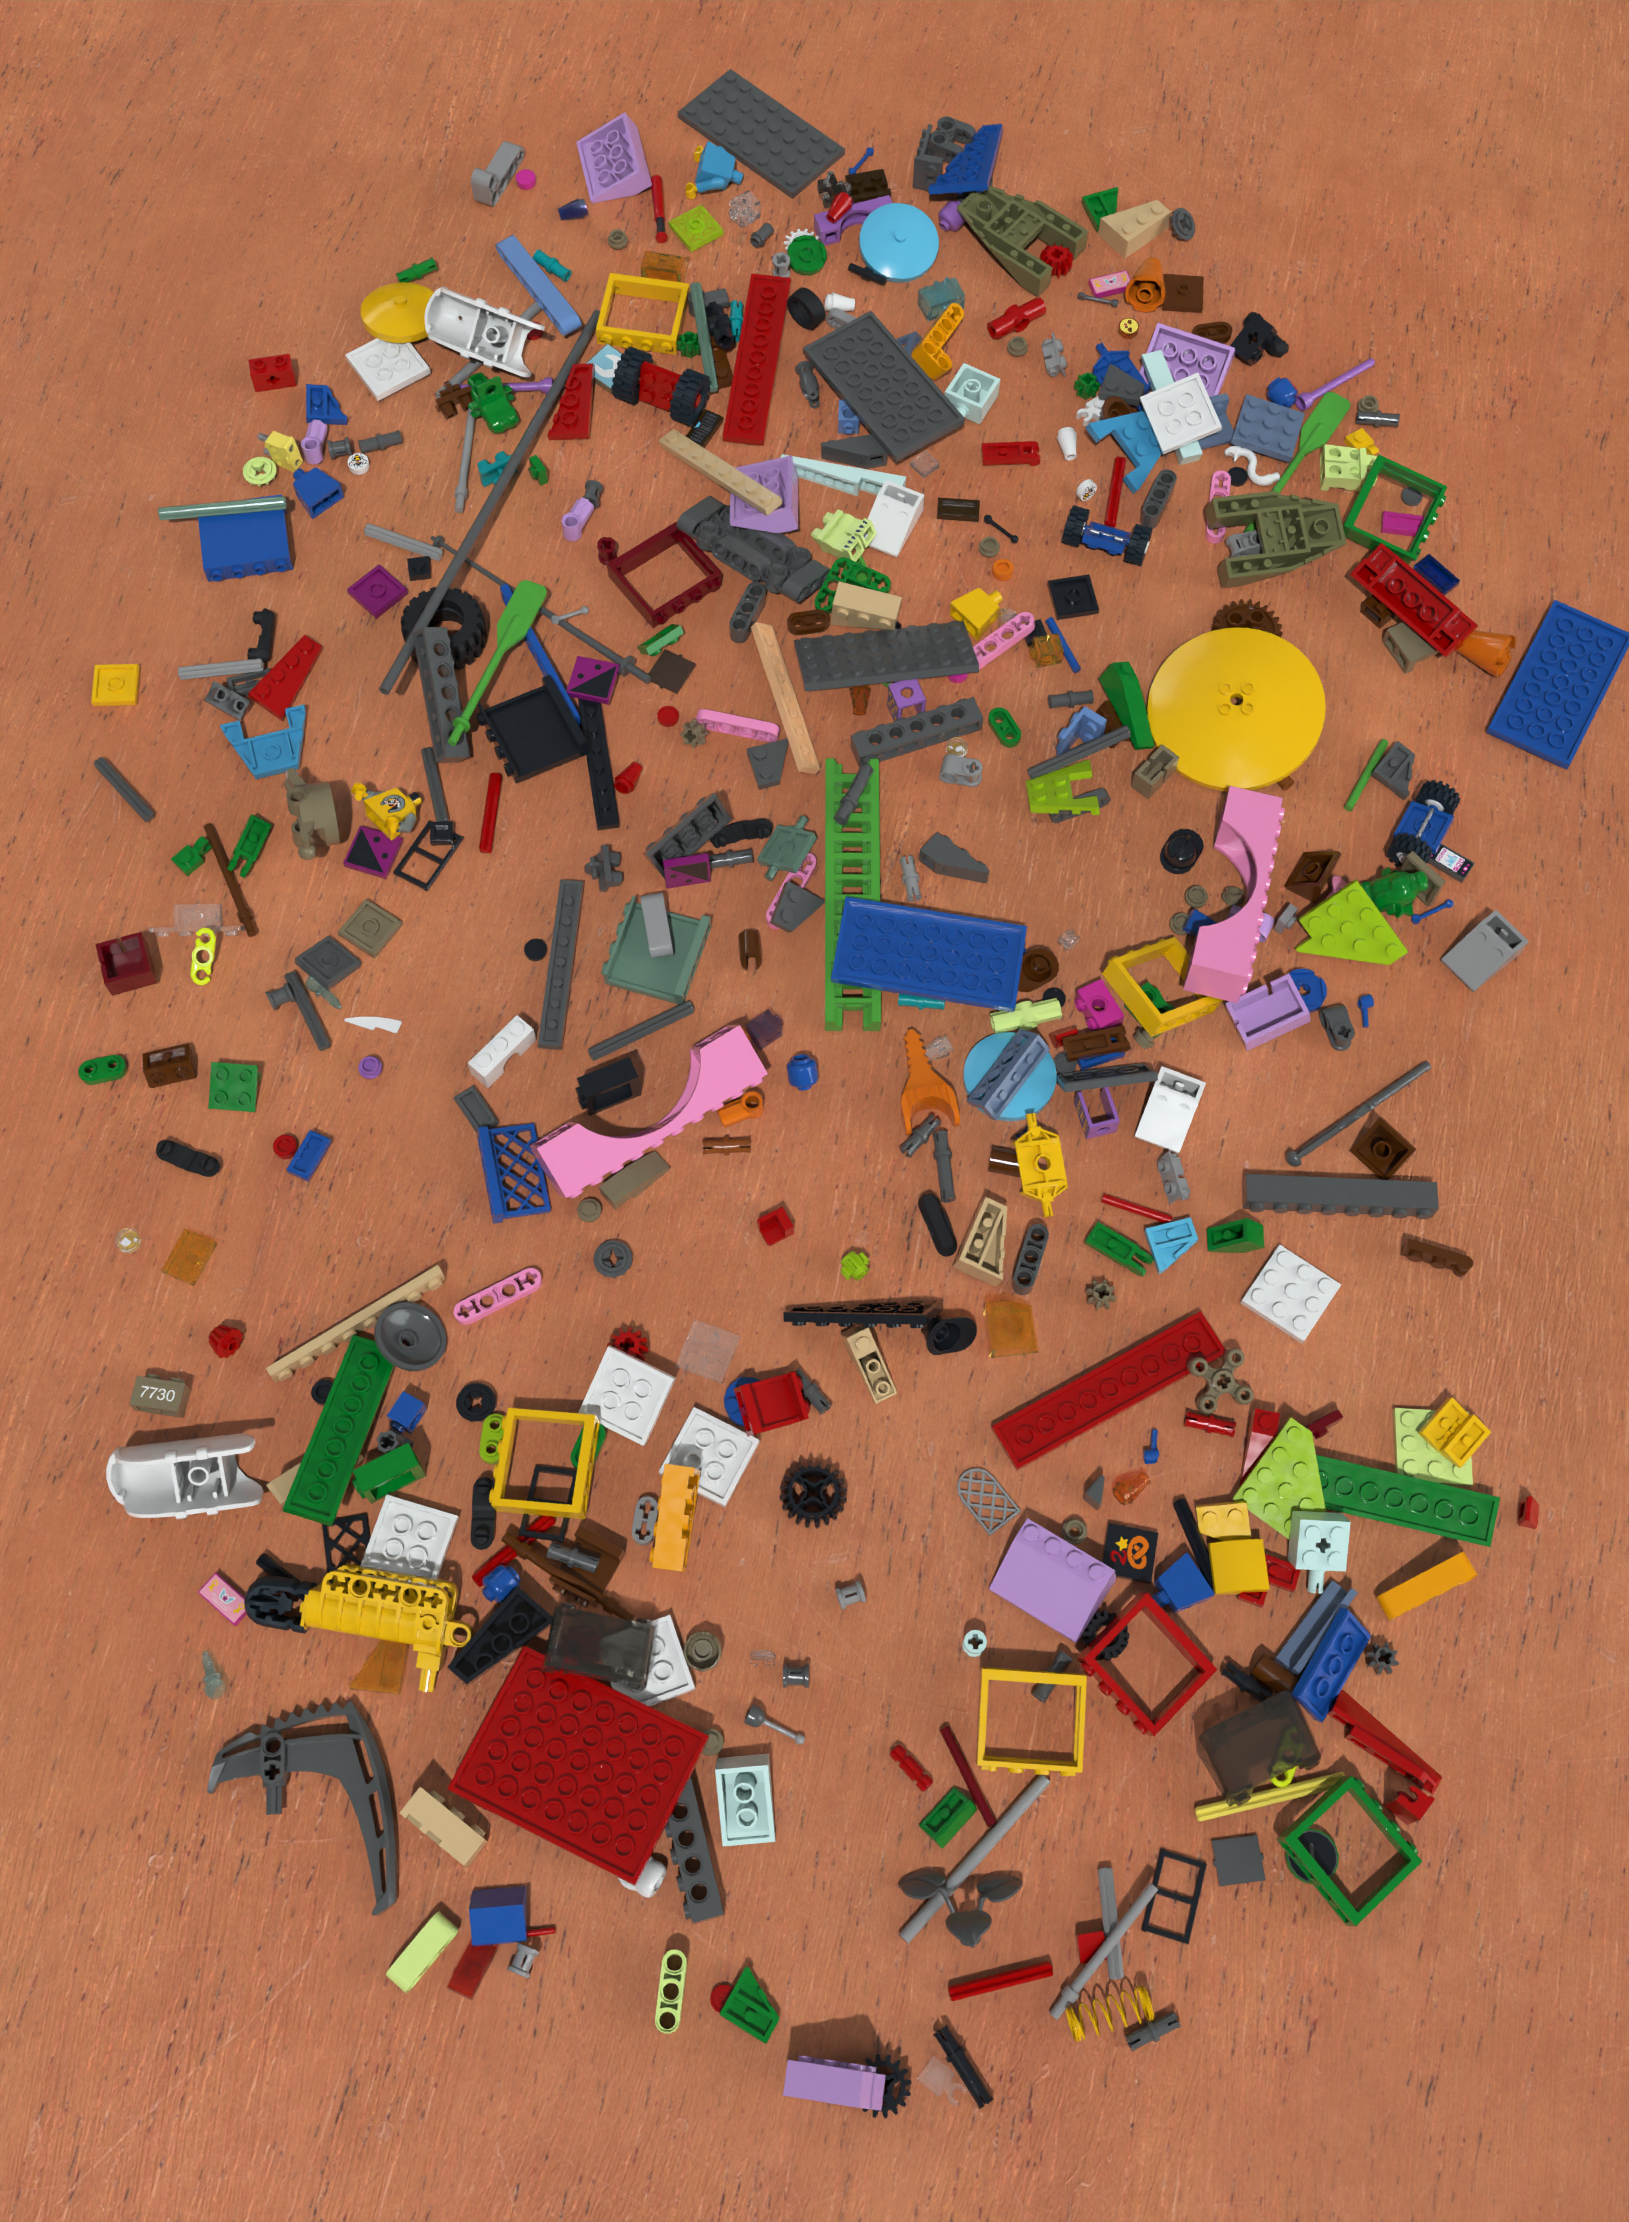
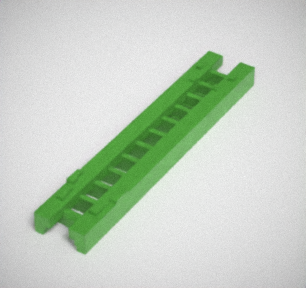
(835, 880)

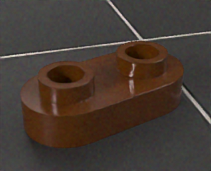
(1215, 331)
(807, 622)

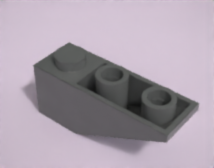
(855, 451)
(949, 860)

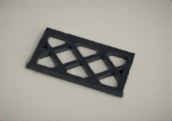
(330, 1545)

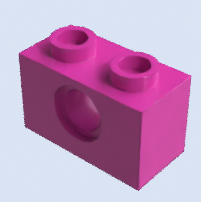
(1098, 995)

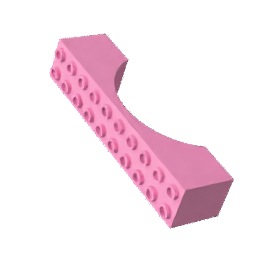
(1226, 950)
(718, 1071)

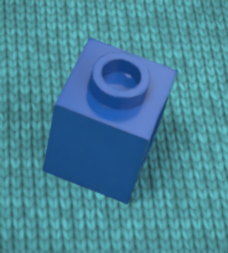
(406, 1413)

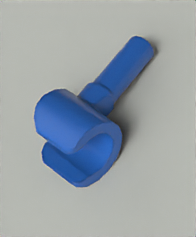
(1364, 1003)
(1151, 1455)

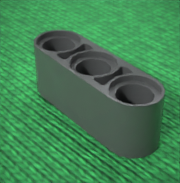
(1158, 498)
(751, 604)
(1034, 1249)

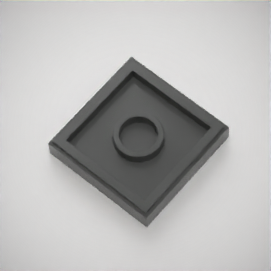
(327, 962)

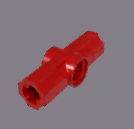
(1016, 318)

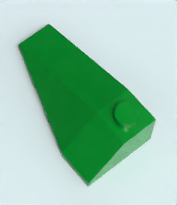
(1129, 702)

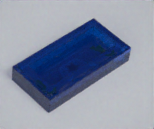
(1436, 574)

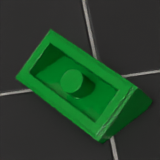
(948, 1817)

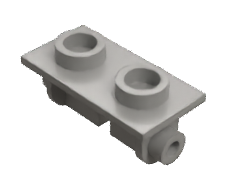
(1053, 349)
(1170, 1168)

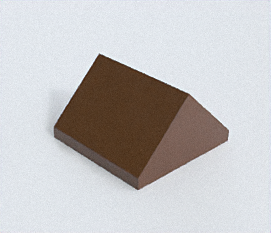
(1312, 874)
(1383, 1150)

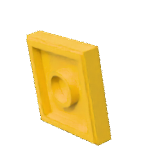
(115, 684)

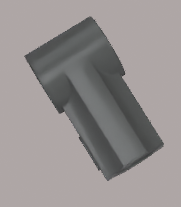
(719, 296)
(391, 1440)

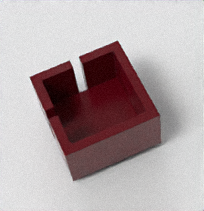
(128, 969)

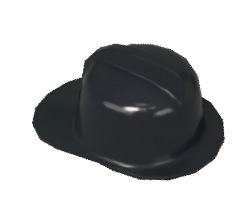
(1181, 851)
(949, 1334)

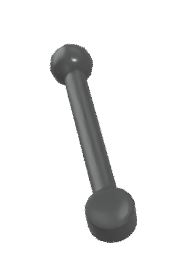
(1082, 296)

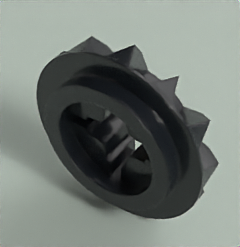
(475, 1391)

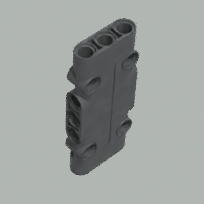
(753, 552)

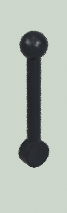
(988, 520)

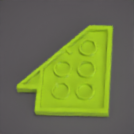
(1350, 928)
(1284, 1479)

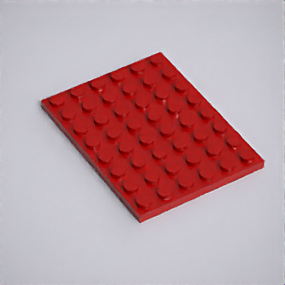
(579, 1766)

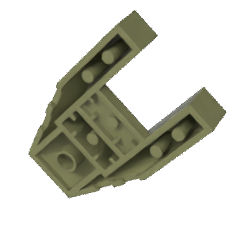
(1011, 223)
(1288, 529)

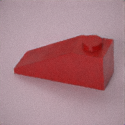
(1260, 1434)

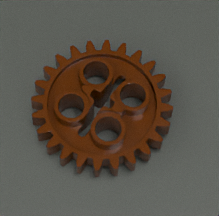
(1245, 616)

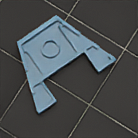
(1136, 439)
(273, 751)

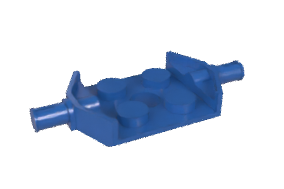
(1123, 362)

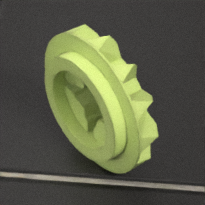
(259, 464)

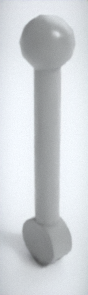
(555, 619)

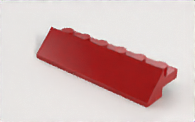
(1414, 600)

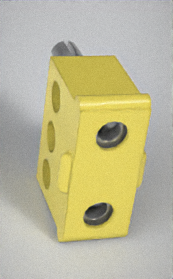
(282, 450)

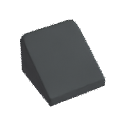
(1094, 1493)

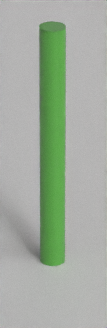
(1366, 775)

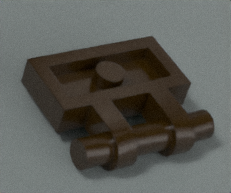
(868, 185)

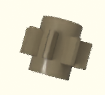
(694, 733)
(1094, 1293)

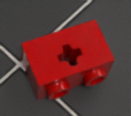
(272, 372)

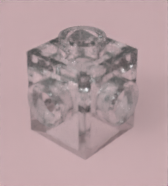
(744, 209)

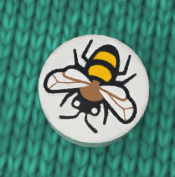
(358, 463)
(1086, 490)

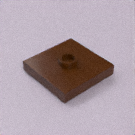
(1183, 293)

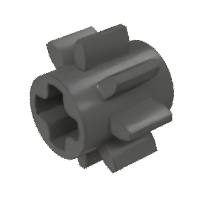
(1379, 1652)

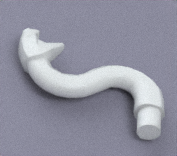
(1236, 451)

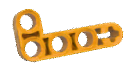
(928, 350)
(1426, 1586)

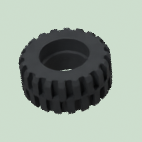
(457, 608)

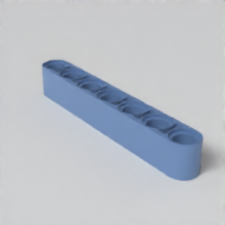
(538, 285)

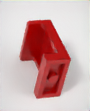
(771, 1403)

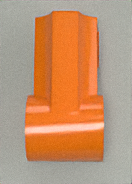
(738, 1110)

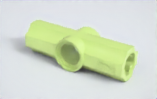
(1026, 1016)

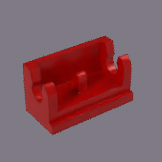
(1407, 1808)

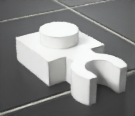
(1091, 410)

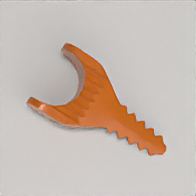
(924, 1087)

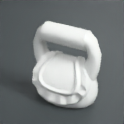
(650, 1879)

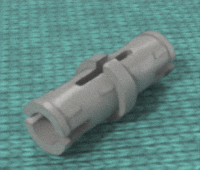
(910, 878)

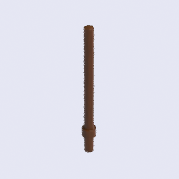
(244, 914)

